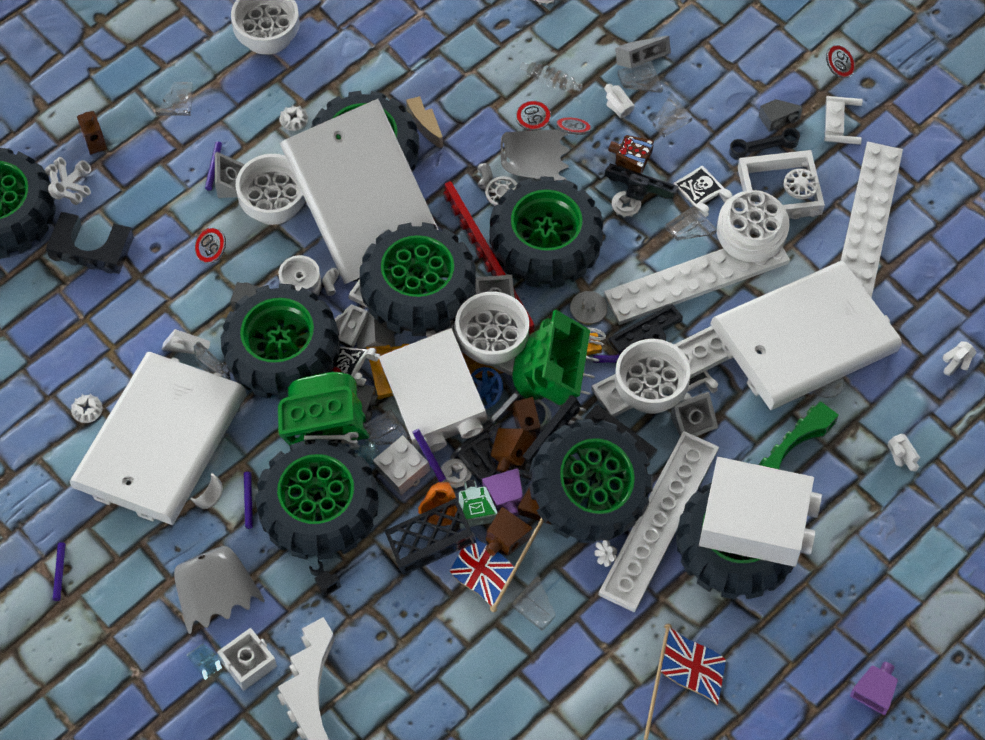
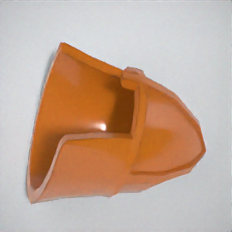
(436, 496)

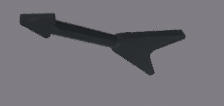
(504, 410)

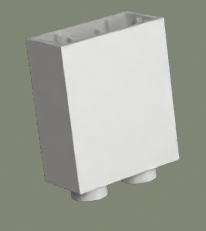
(434, 390)
(759, 512)

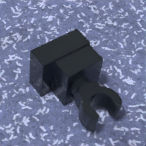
(324, 581)

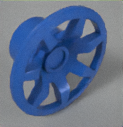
(488, 388)

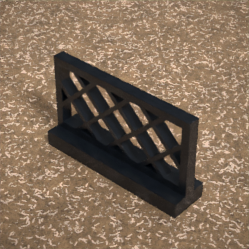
(434, 551)

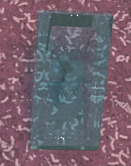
(204, 660)

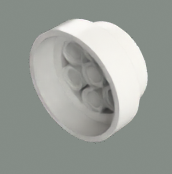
(265, 24)
(269, 170)
(738, 241)
(494, 309)
(639, 359)

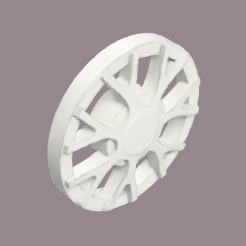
(801, 183)
(500, 190)

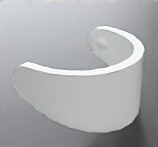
(548, 414)
(211, 494)

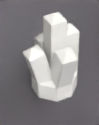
(618, 100)
(961, 354)
(903, 452)

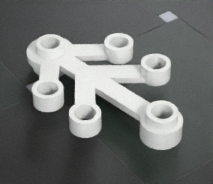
(58, 189)

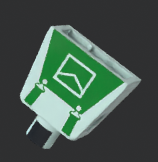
(476, 505)

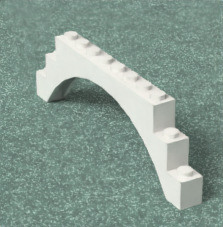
(302, 691)

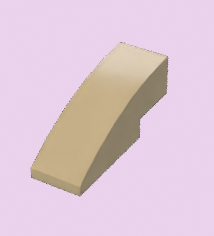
(425, 121)

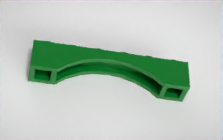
(816, 424)

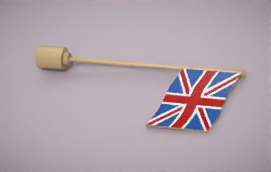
(486, 573)
(688, 666)

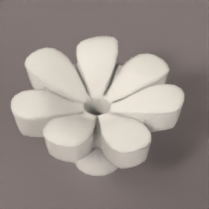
(605, 553)

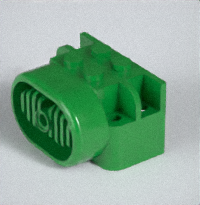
(552, 360)
(321, 407)

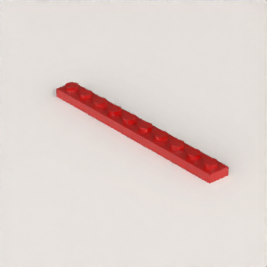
(475, 237)

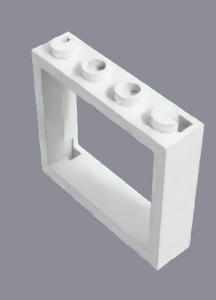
(783, 161)

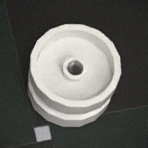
(301, 272)

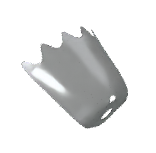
(534, 153)
(213, 586)

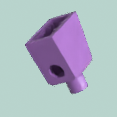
(505, 490)
(876, 688)

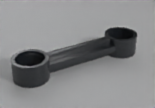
(764, 143)

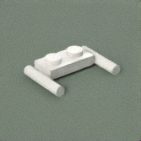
(835, 119)

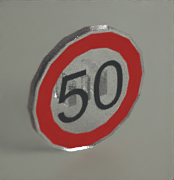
(840, 61)
(533, 115)
(573, 126)
(210, 245)

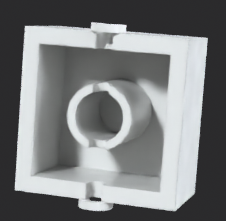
(402, 465)
(247, 659)

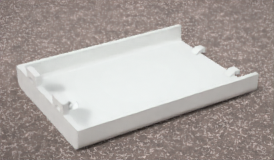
(355, 183)
(806, 334)
(159, 438)

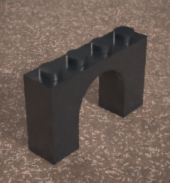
(107, 258)

